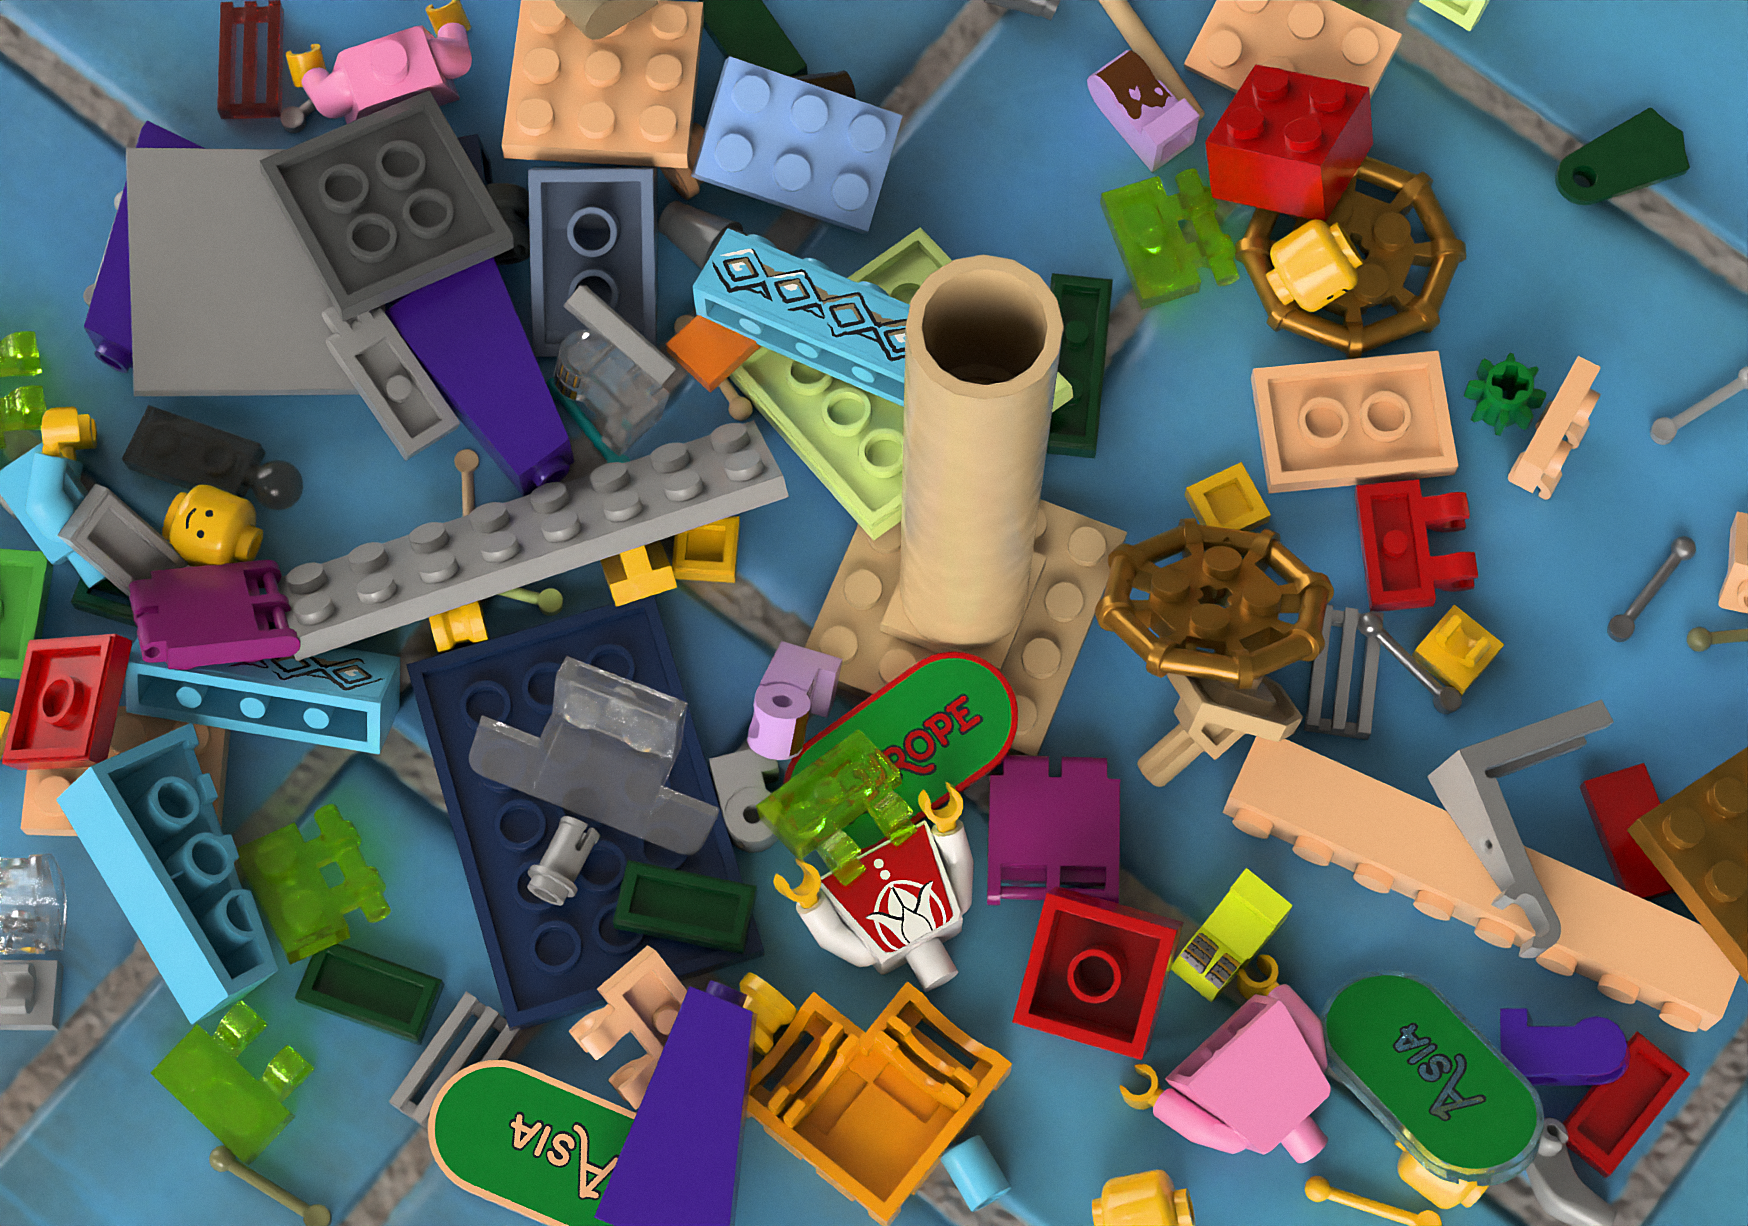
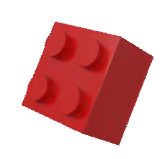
(1290, 142)
(1097, 972)

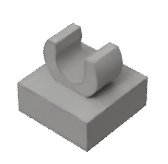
(30, 994)

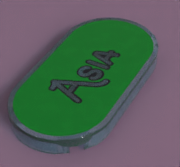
(1432, 1078)

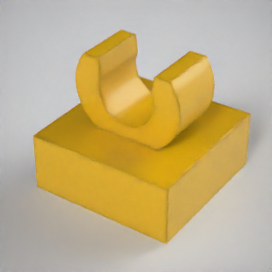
(1457, 650)

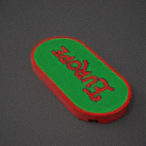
(936, 723)

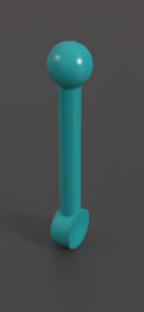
(585, 424)

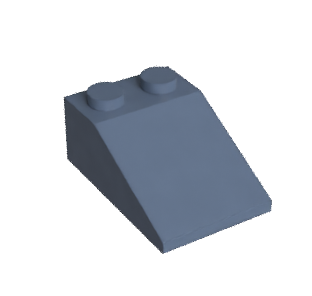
(595, 232)

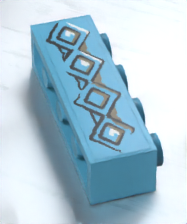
(806, 313)
(327, 699)

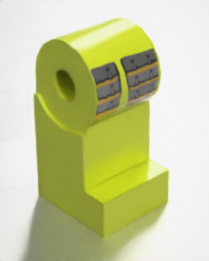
(1231, 935)

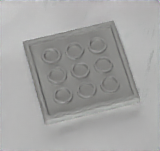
(221, 282)

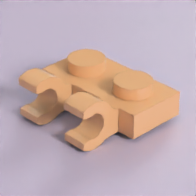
(1563, 416)
(641, 1000)

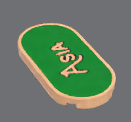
(527, 1141)

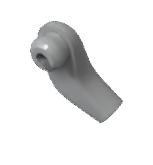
(1558, 1185)

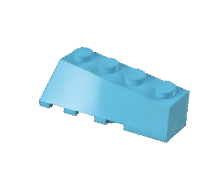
(173, 870)

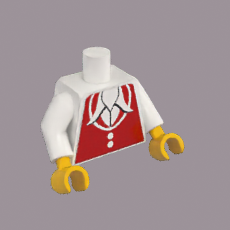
(900, 904)

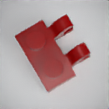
(1397, 549)

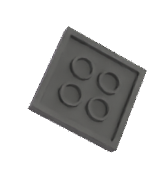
(386, 205)

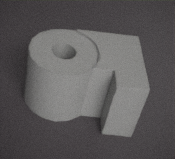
(739, 787)

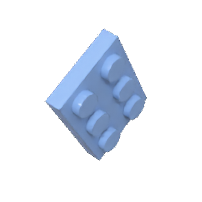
(796, 145)

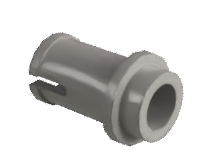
(562, 861)

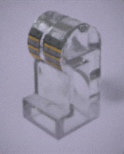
(610, 386)

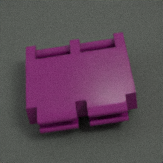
(212, 615)
(1053, 829)

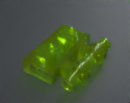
(1152, 243)
(294, 893)

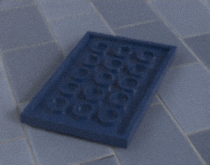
(540, 952)

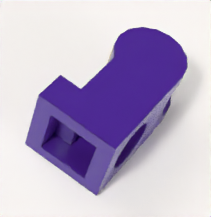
(1564, 1055)

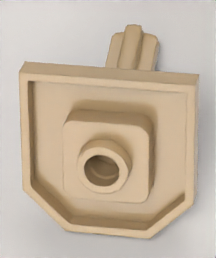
(1214, 719)

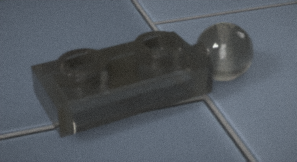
(199, 454)

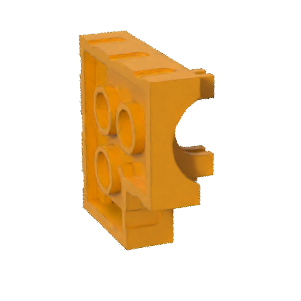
(873, 1103)

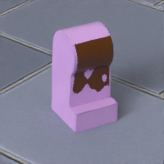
(1143, 109)
(791, 689)

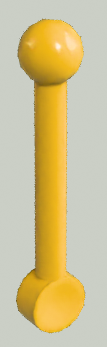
(1319, 1189)

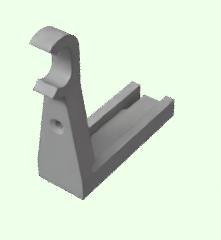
(1477, 806)

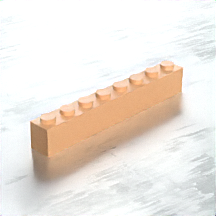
(1420, 852)

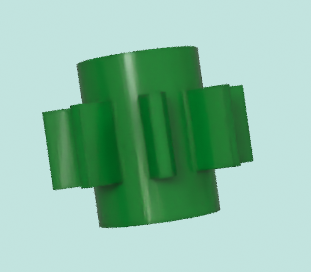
(1488, 393)

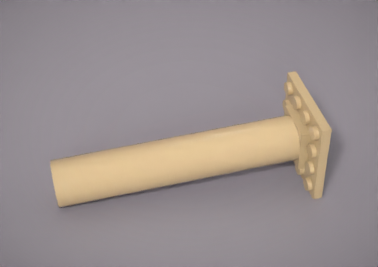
(976, 548)

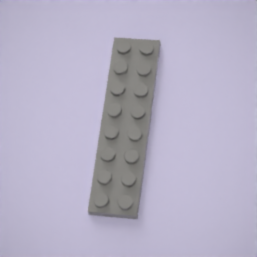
(530, 537)

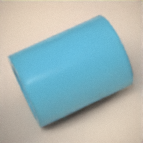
(975, 1173)

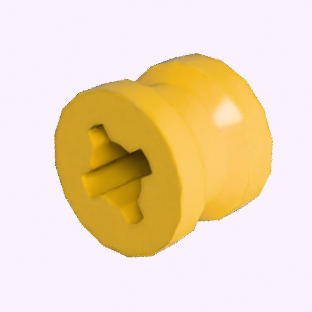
(459, 626)
(771, 1010)

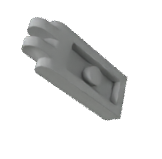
(390, 380)

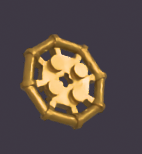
(1390, 251)
(1184, 598)

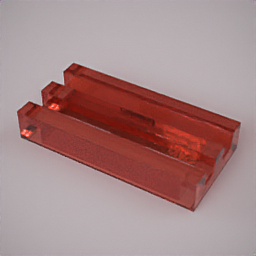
(250, 16)

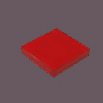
(67, 702)

